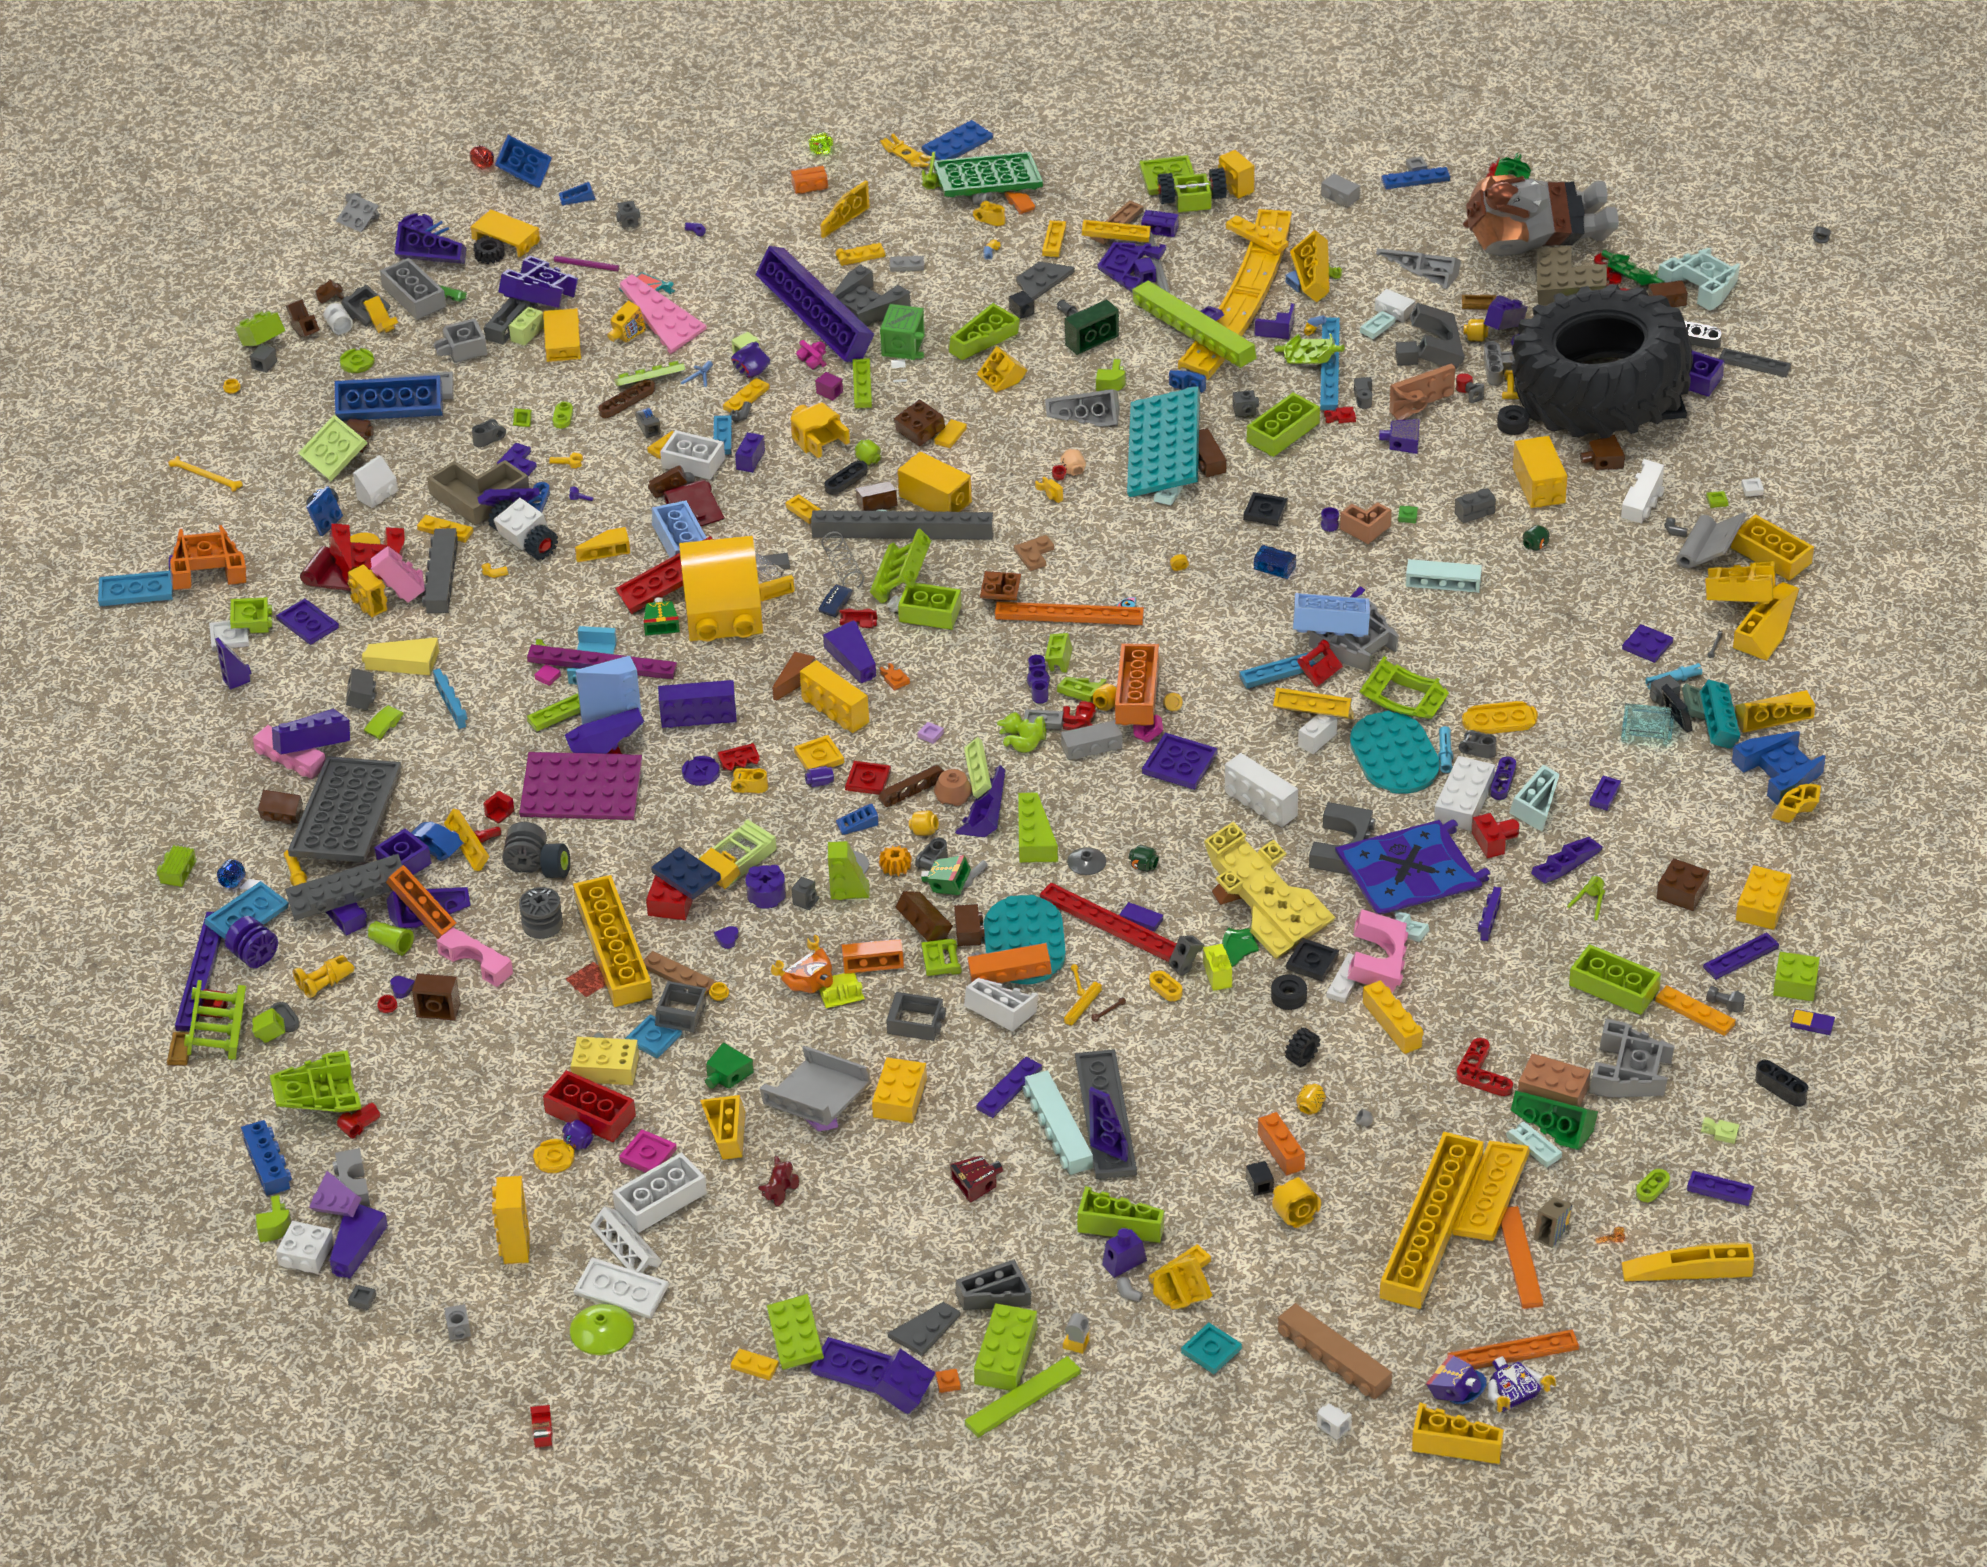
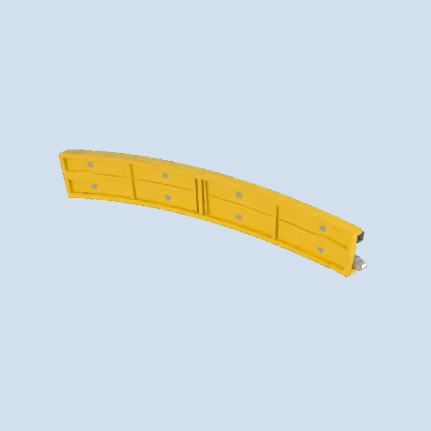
(1245, 292)

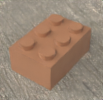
(1555, 1080)

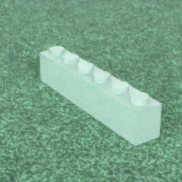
(1058, 1122)

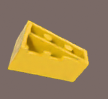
(726, 1123)

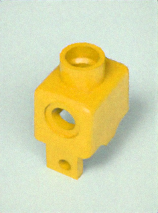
(816, 427)

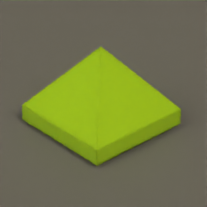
(522, 417)

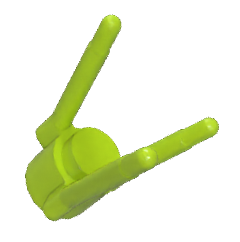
(930, 180)
(1593, 888)

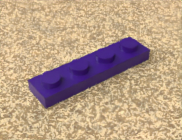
(1008, 1087)

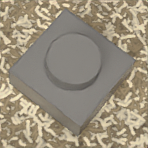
(1416, 163)

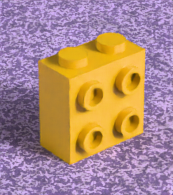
(367, 591)

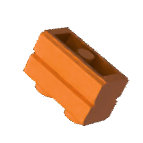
(809, 179)

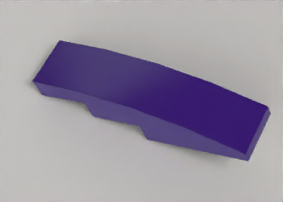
(1569, 858)

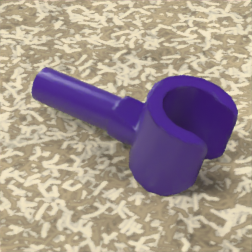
(574, 494)

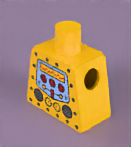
(627, 323)

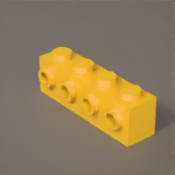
(1392, 1017)

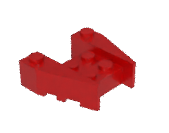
(352, 555)

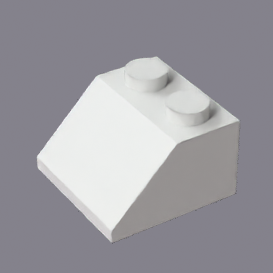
(374, 482)

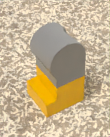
(1077, 1333)

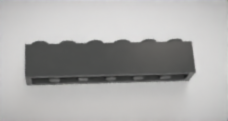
(441, 571)

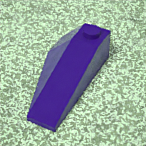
(605, 733)

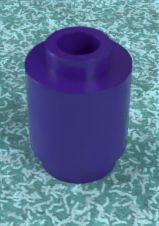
(819, 776)

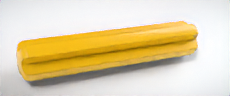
(1082, 1004)

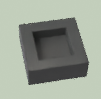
(362, 1297)

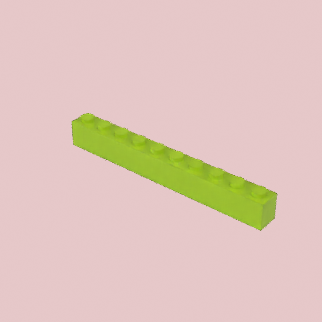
(1194, 324)

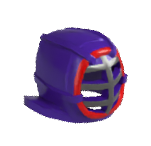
(750, 360)

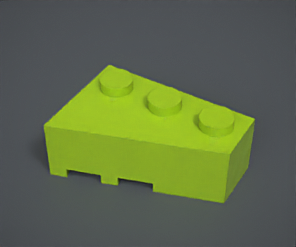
(845, 874)

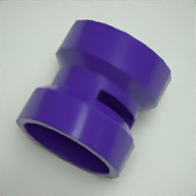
(1329, 519)

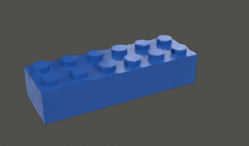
(388, 398)

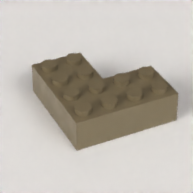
(1558, 275)
(460, 487)

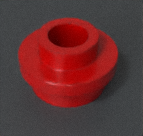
(387, 1004)

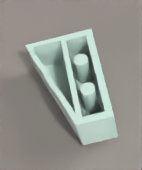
(1535, 798)

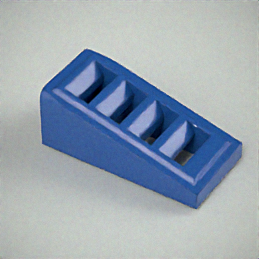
(582, 194)
(869, 816)

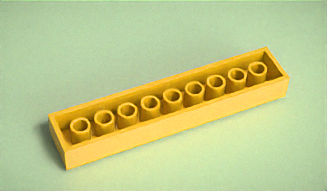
(1431, 1220)

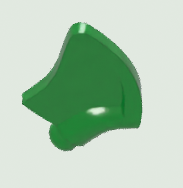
(1238, 944)

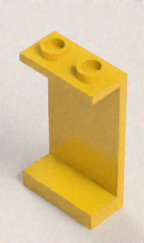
(506, 229)
(562, 335)

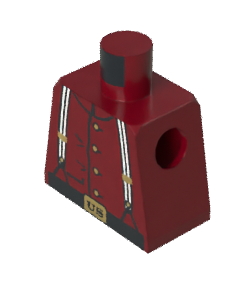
(975, 1176)

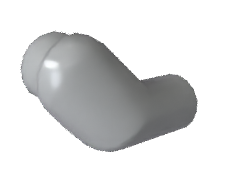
(1126, 1290)

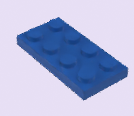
(958, 141)

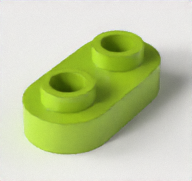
(562, 415)
(1649, 1188)

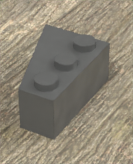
(997, 1285)

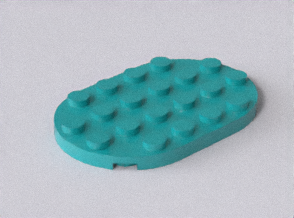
(1394, 752)
(1023, 923)

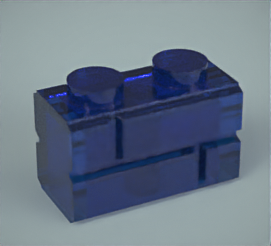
(1275, 561)

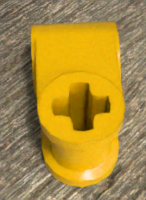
(990, 214)
(751, 780)

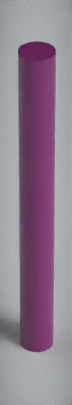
(586, 263)

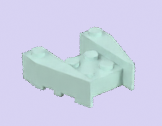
(1709, 273)

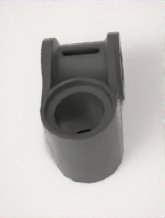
(486, 433)
(1480, 744)
(934, 850)

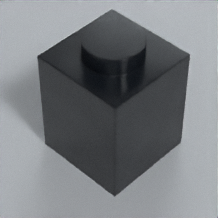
(1021, 304)
(1259, 1178)

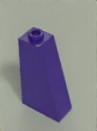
(851, 651)
(356, 1239)

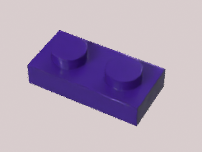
(1605, 793)

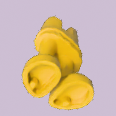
(331, 971)

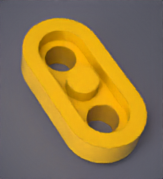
(1168, 988)

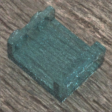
(1647, 722)

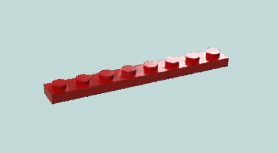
(1109, 921)

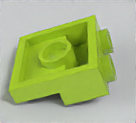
(251, 614)

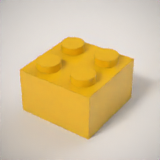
(1238, 173)

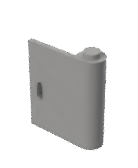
(1708, 540)

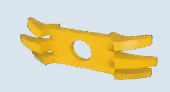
(912, 158)

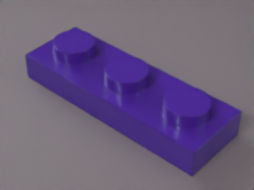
(1489, 913)
(1720, 1188)

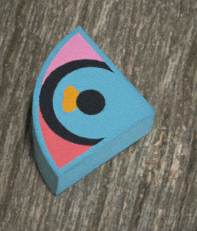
(1128, 602)

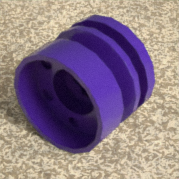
(251, 942)

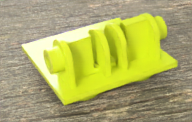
(843, 990)

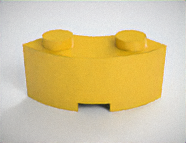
(1796, 801)

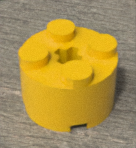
(1296, 1202)

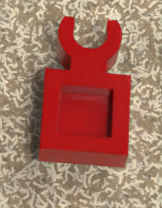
(1342, 414)

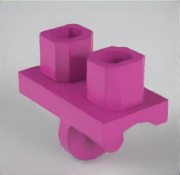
(814, 352)

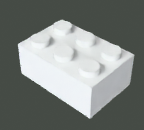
(694, 454)

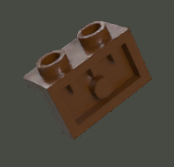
(669, 480)

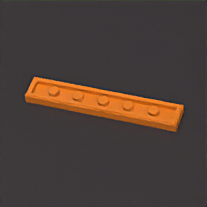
(1521, 1259)
(1519, 1349)

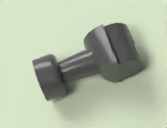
(1734, 1001)

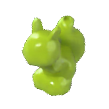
(1029, 733)

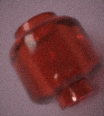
(481, 156)

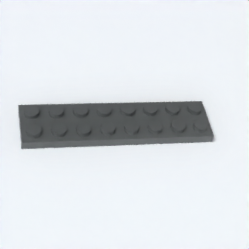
(1101, 1072)

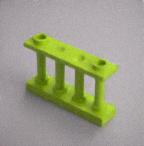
(891, 566)
(234, 1014)

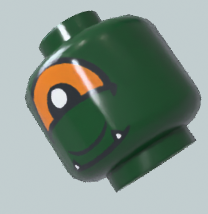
(1536, 537)
(1143, 858)

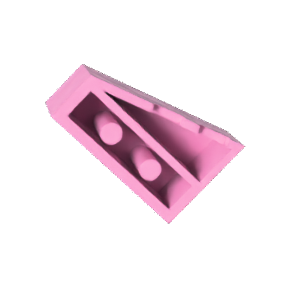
(398, 574)

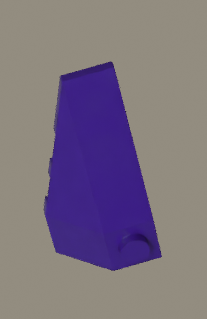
(449, 898)
(1105, 1127)

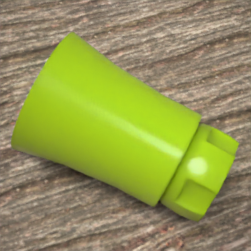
(392, 937)

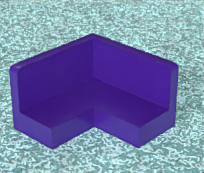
(1277, 328)

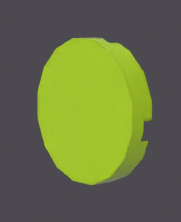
(357, 360)

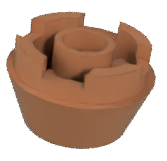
(953, 787)

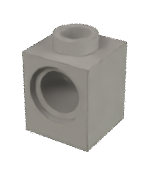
(457, 1322)

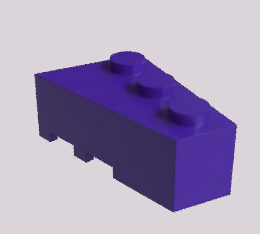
(1505, 313)

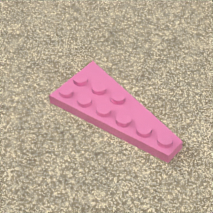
(665, 318)

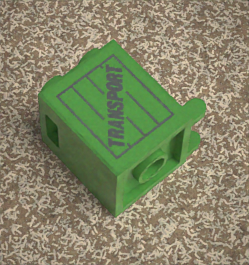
(902, 332)

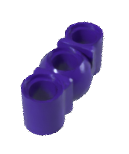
(1038, 678)

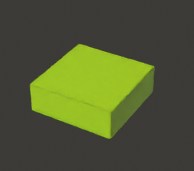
(1717, 499)

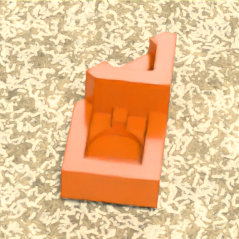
(1021, 201)

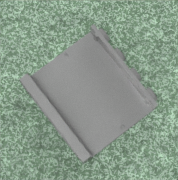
(818, 1087)

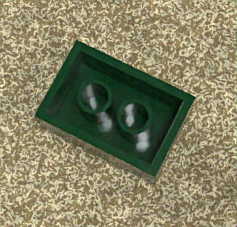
(1091, 327)

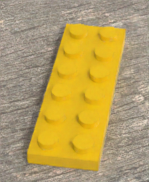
(1491, 1190)

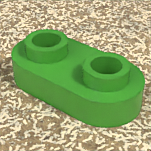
(457, 295)

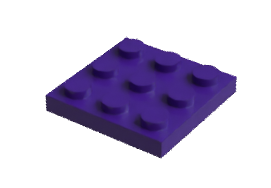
(1179, 761)

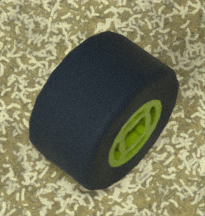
(555, 860)

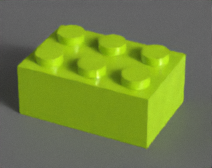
(930, 606)

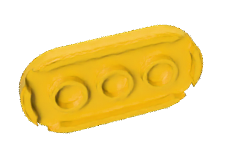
(1500, 717)

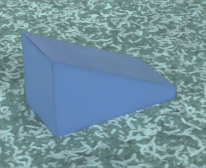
(1292, 280)

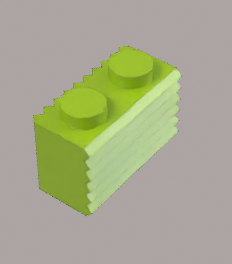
(176, 866)

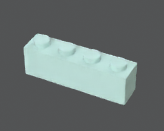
(1443, 575)

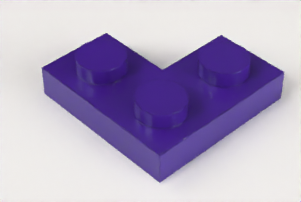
(516, 456)

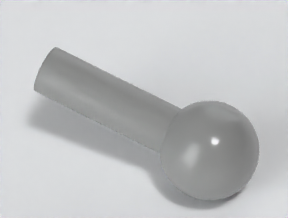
(974, 872)

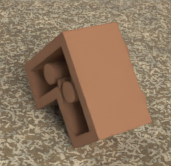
(1365, 524)

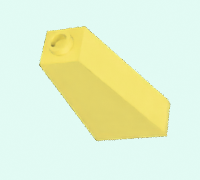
(402, 656)

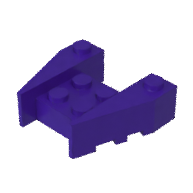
(537, 283)

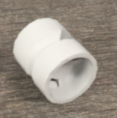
(338, 318)

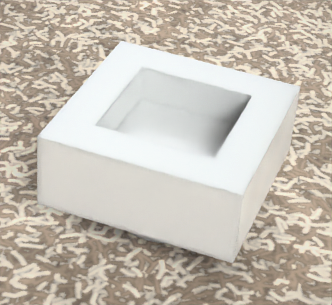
(1752, 487)

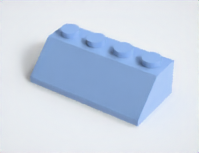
(676, 525)

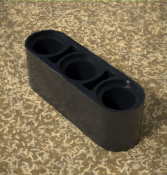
(1781, 1083)

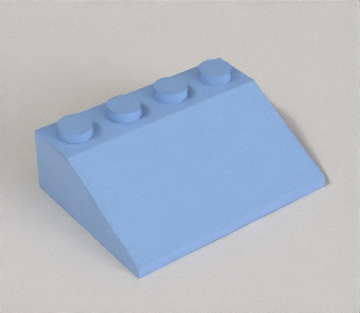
(1331, 614)
(607, 689)

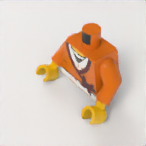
(809, 972)

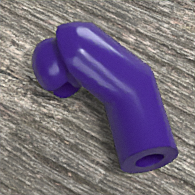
(698, 228)

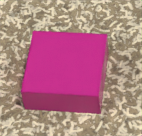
(547, 674)

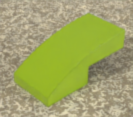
(382, 721)

